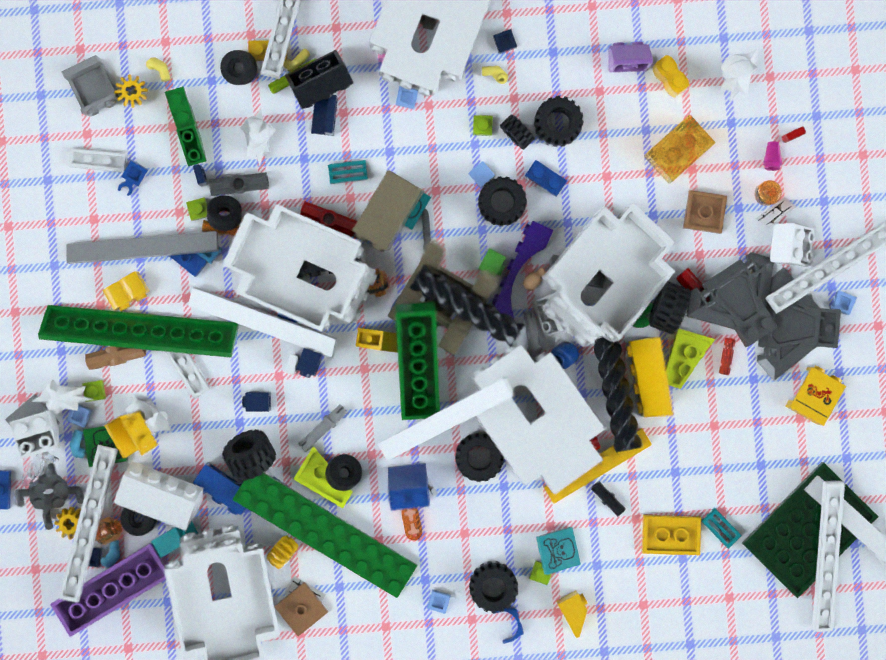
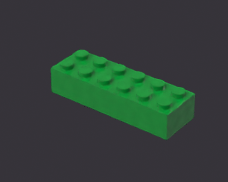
(417, 360)

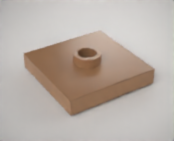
(705, 212)
(301, 609)

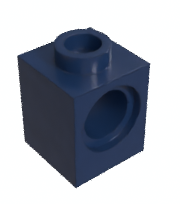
(309, 363)
(257, 401)

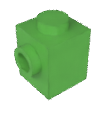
(493, 263)

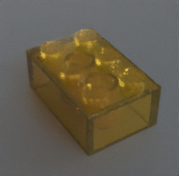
(679, 149)

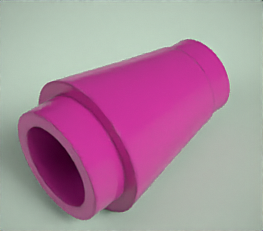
(772, 158)

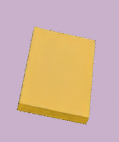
(671, 535)

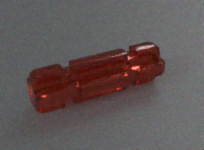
(727, 356)

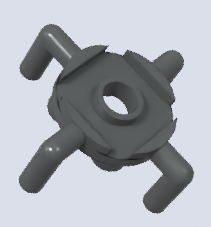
(46, 502)

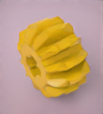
(134, 97)
(66, 528)
(282, 552)

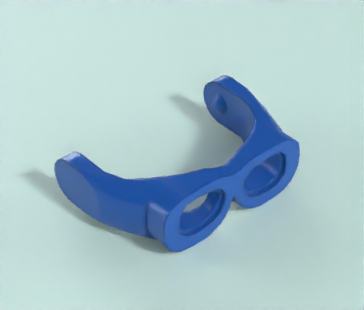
(513, 611)

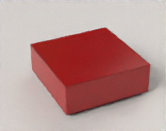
(793, 134)

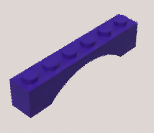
(535, 241)

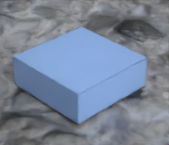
(406, 97)
(481, 174)
(843, 302)
(79, 417)
(438, 601)

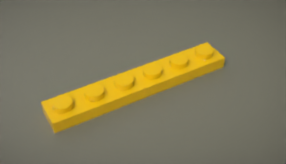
(610, 460)

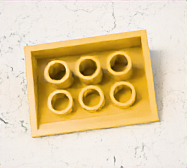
(650, 377)

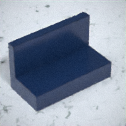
(324, 116)

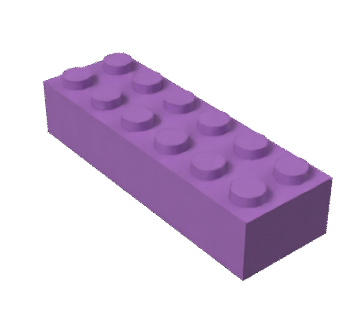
(112, 589)

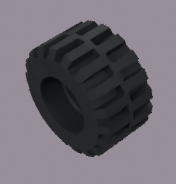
(558, 105)
(502, 184)
(670, 308)
(249, 454)
(467, 469)
(499, 602)

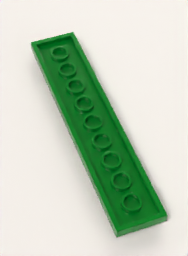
(138, 331)
(326, 533)

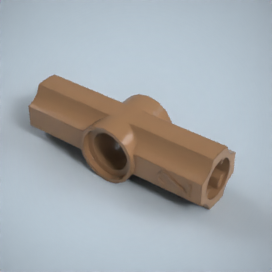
(112, 356)

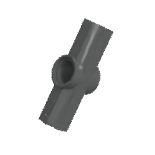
(226, 185)

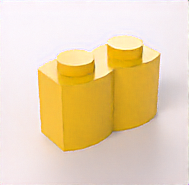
(667, 72)
(126, 291)

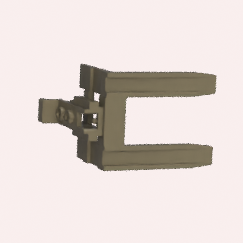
(456, 328)

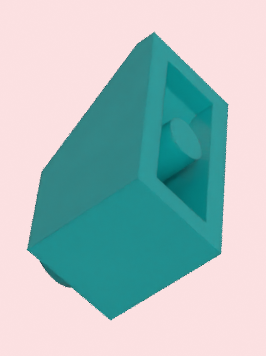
(171, 539)

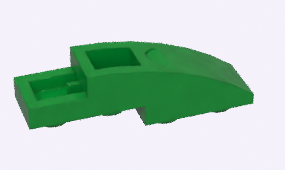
(186, 126)

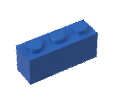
(220, 487)

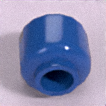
(565, 354)

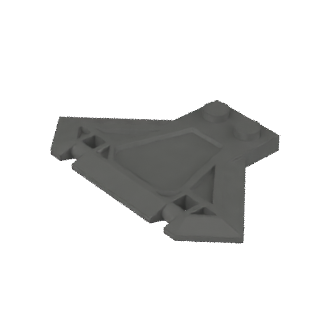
(737, 299)
(798, 332)

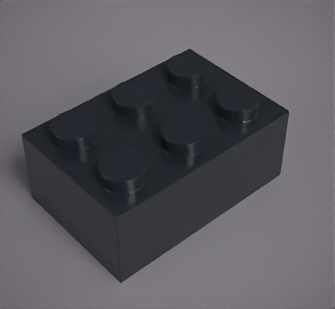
(319, 79)

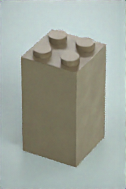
(387, 211)

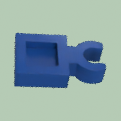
(133, 174)

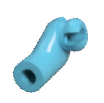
(75, 446)
(113, 556)

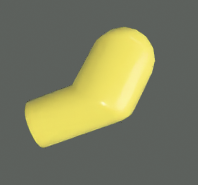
(155, 63)
(291, 65)
(496, 72)

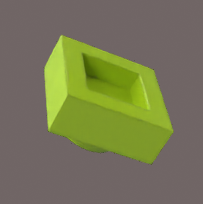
(482, 125)
(197, 209)
(94, 390)
(537, 574)

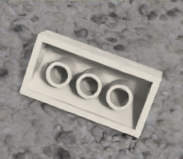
(159, 495)

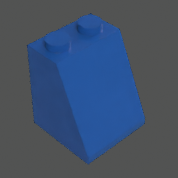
(408, 487)

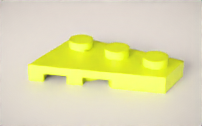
(685, 354)
(313, 477)

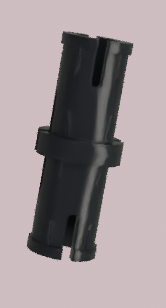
(608, 498)

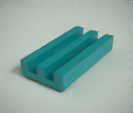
(347, 164)
(709, 516)

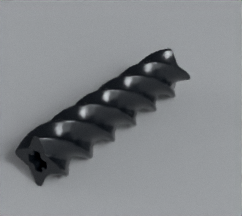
(466, 306)
(616, 390)

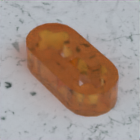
(407, 524)

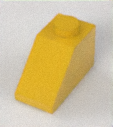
(376, 340)
(574, 611)

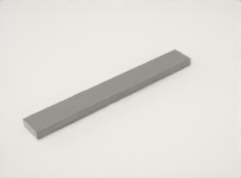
(142, 247)

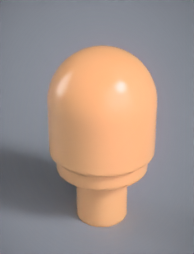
(533, 279)

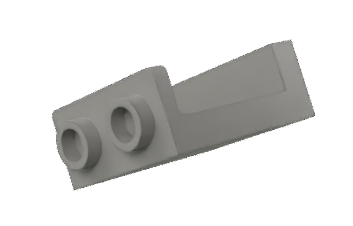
(91, 85)

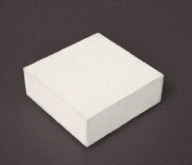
(292, 365)

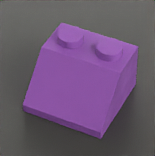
(629, 57)

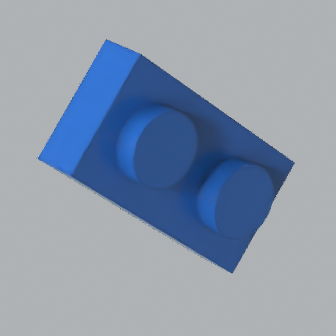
(545, 178)

